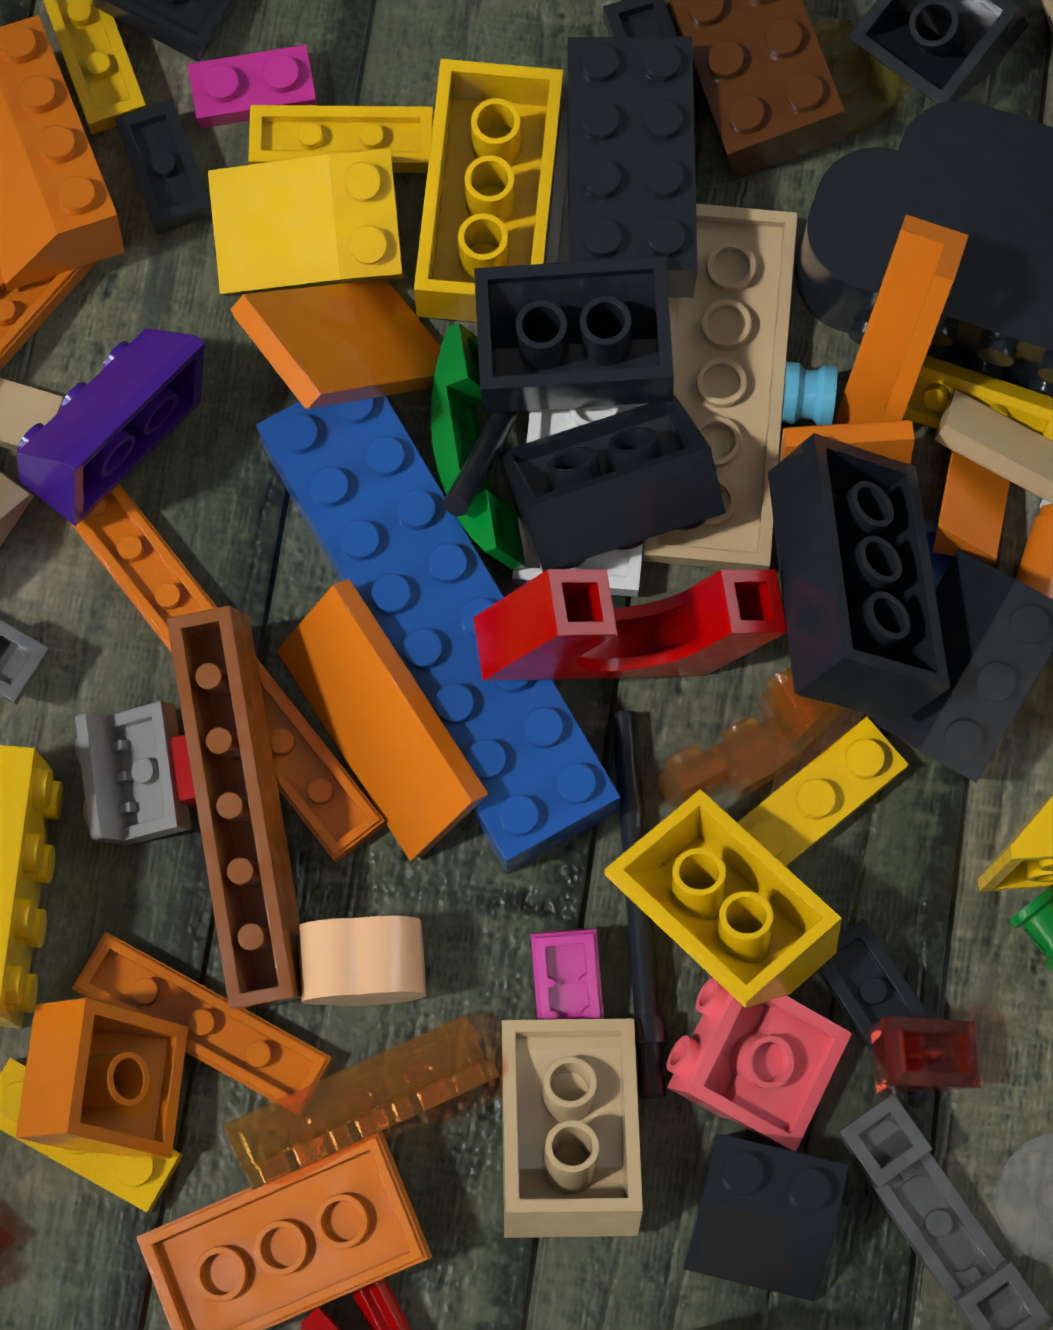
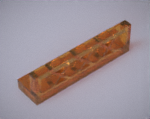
(358, 1102)

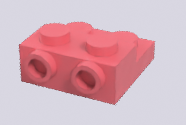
(757, 1063)

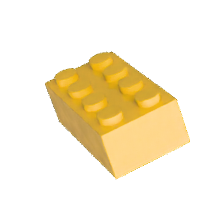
(486, 179)
(27, 804)

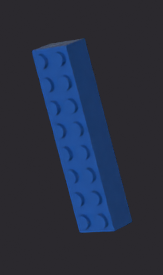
(424, 583)

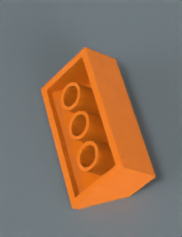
(50, 185)

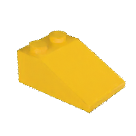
(306, 222)

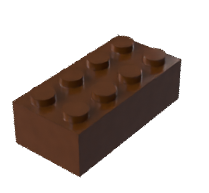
(761, 80)

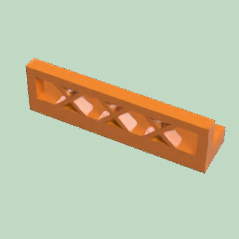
(902, 322)

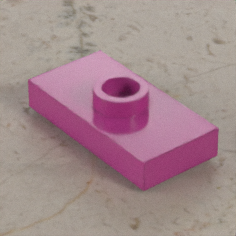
(567, 974)

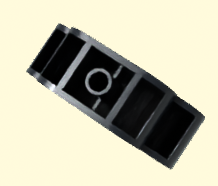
(967, 173)

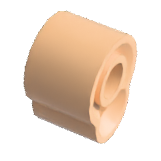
(361, 961)

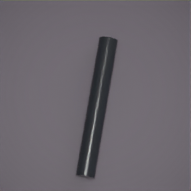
(479, 462)

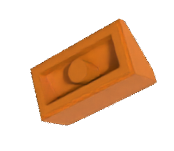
(971, 510)

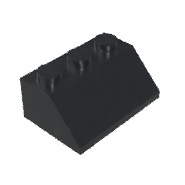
(574, 334)
(612, 483)
(994, 649)

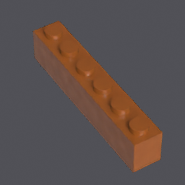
(238, 805)

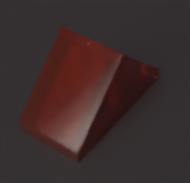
(924, 1055)

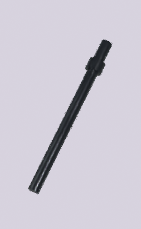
(649, 1025)

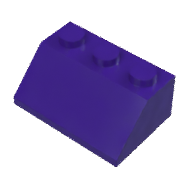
(112, 421)

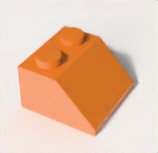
(102, 1079)

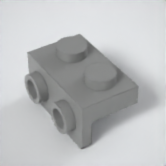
(130, 774)

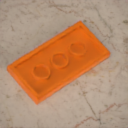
(340, 341)
(381, 720)
(287, 1243)

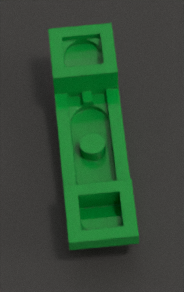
(454, 434)

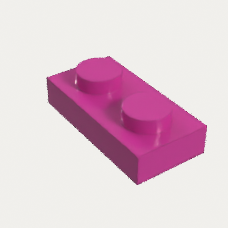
(229, 85)

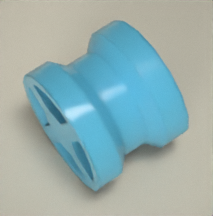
(809, 394)

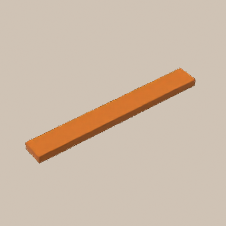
(164, 588)

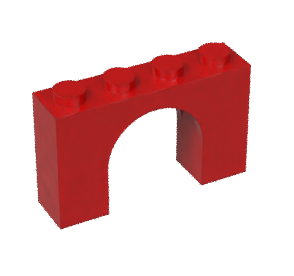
(569, 630)

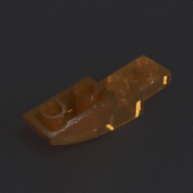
(753, 751)

